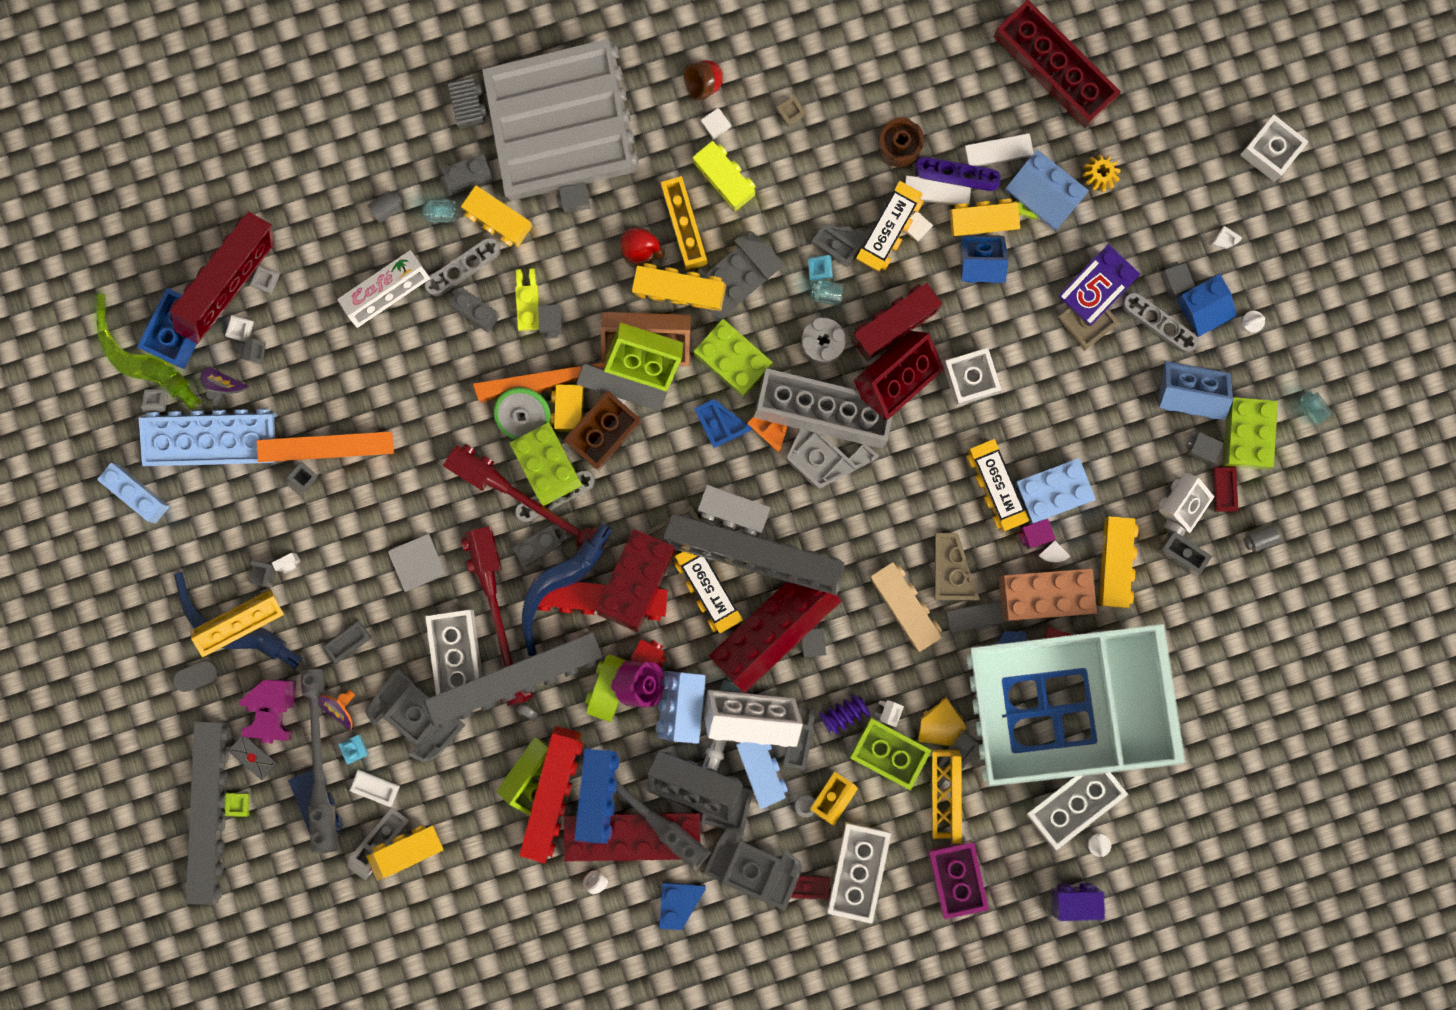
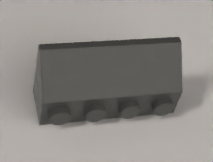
(695, 786)

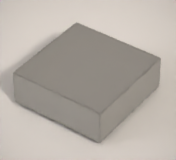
(264, 279)
(154, 400)

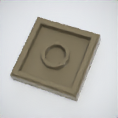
(1082, 332)

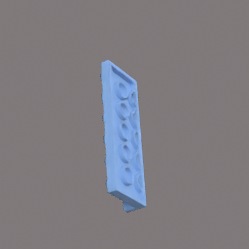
(204, 437)

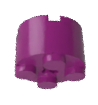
(638, 684)

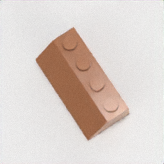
(667, 325)

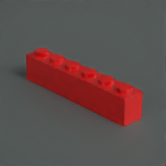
(587, 597)
(551, 793)

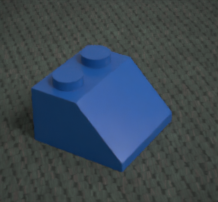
(983, 258)
(1207, 305)

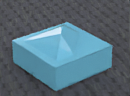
(820, 267)

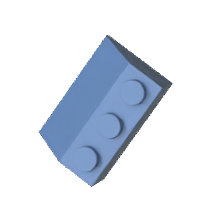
(1046, 190)
(1195, 390)

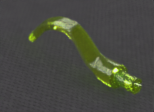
(142, 366)

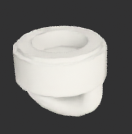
(1253, 322)
(1099, 845)
(594, 882)

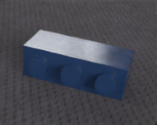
(302, 791)

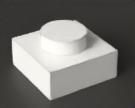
(286, 563)

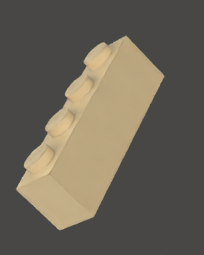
(905, 607)

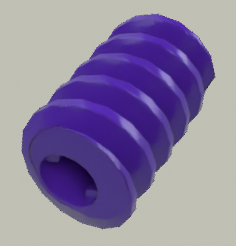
(844, 714)

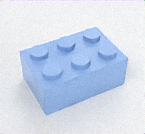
(1054, 491)
(681, 707)

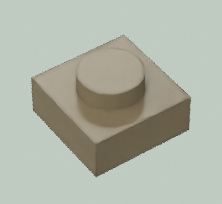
(791, 111)

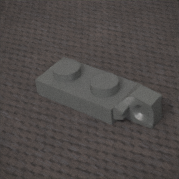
(966, 745)

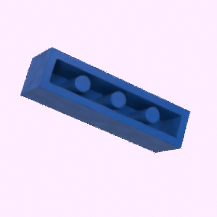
(596, 796)

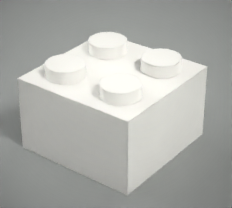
(1274, 148)
(972, 377)

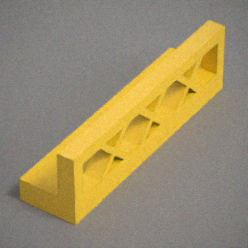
(236, 623)
(955, 795)

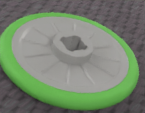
(516, 401)

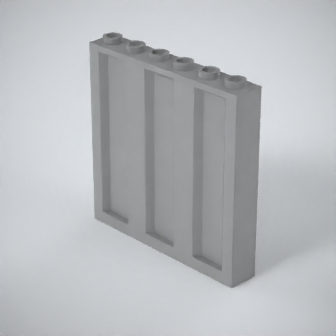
(560, 119)

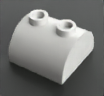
(1186, 501)

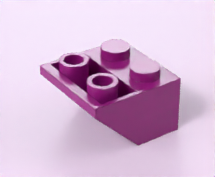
(270, 694)

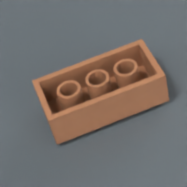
(1047, 595)

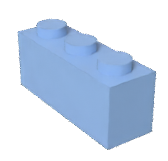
(133, 493)

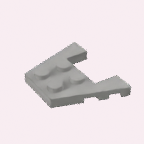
(822, 461)

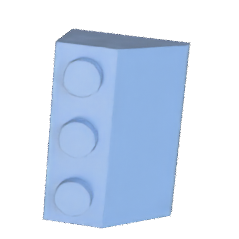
(762, 773)

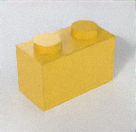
(568, 407)
(834, 798)

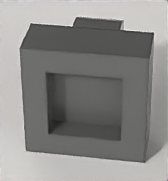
(252, 350)

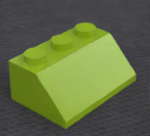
(523, 780)

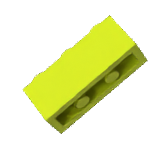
(724, 175)

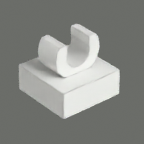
(891, 713)

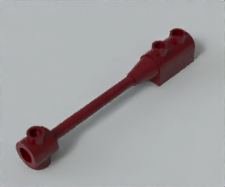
(481, 473)
(484, 563)

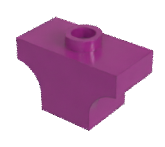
(267, 727)

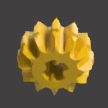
(1105, 167)

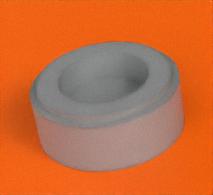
(1171, 526)
(527, 712)
(803, 805)

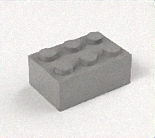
(733, 511)

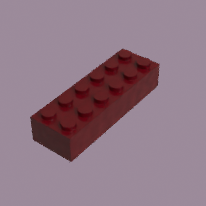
(1056, 63)
(222, 277)
(771, 632)
(630, 838)

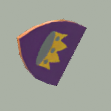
(336, 709)

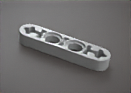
(460, 263)
(1162, 319)
(558, 502)

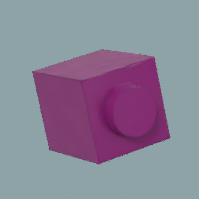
(1036, 534)

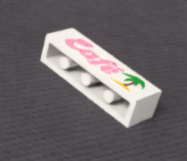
(383, 289)

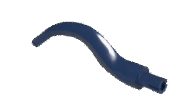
(561, 576)
(259, 639)

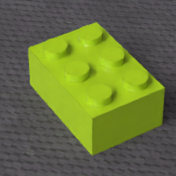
(643, 357)
(732, 358)
(1250, 434)
(546, 464)
(890, 753)

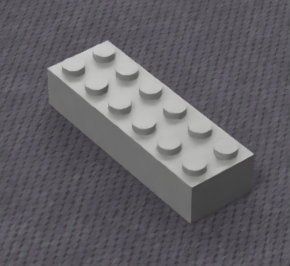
(819, 409)

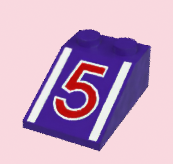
(1099, 285)

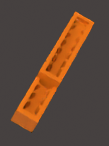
(537, 382)
(325, 446)

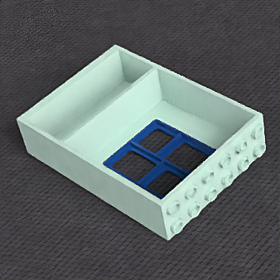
(1126, 702)

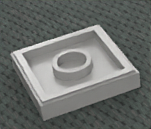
(417, 562)

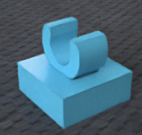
(353, 749)

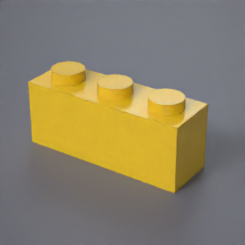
(496, 217)
(984, 217)
(404, 852)

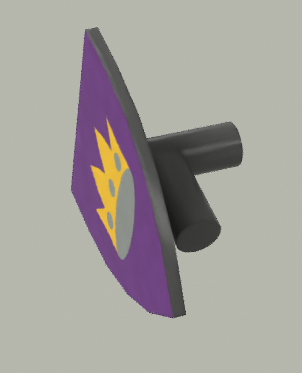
(218, 383)

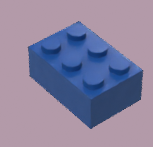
(161, 337)

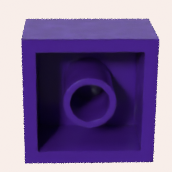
(1077, 903)

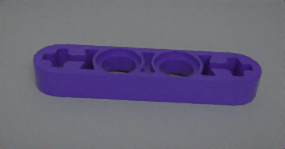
(957, 177)

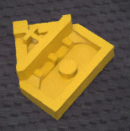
(941, 724)

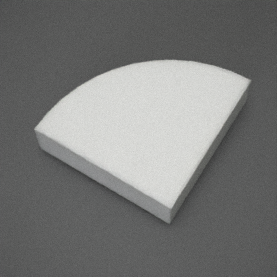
(1226, 238)
(1054, 553)

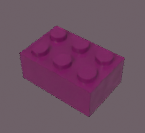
(958, 879)

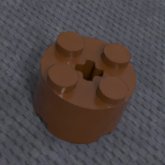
(909, 134)

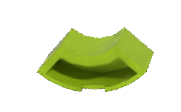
(603, 701)

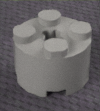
(821, 329)

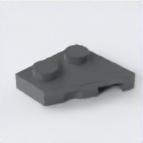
(840, 242)

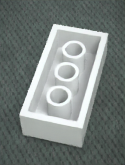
(453, 649)
(752, 718)
(1075, 807)
(858, 872)

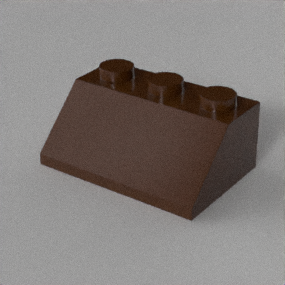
(603, 430)

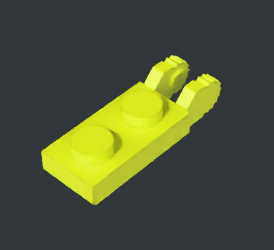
(527, 302)

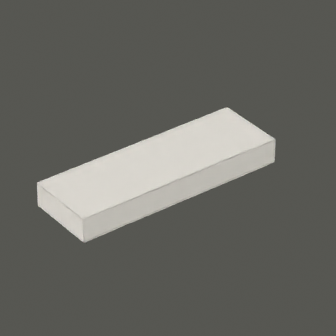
(999, 150)
(939, 192)

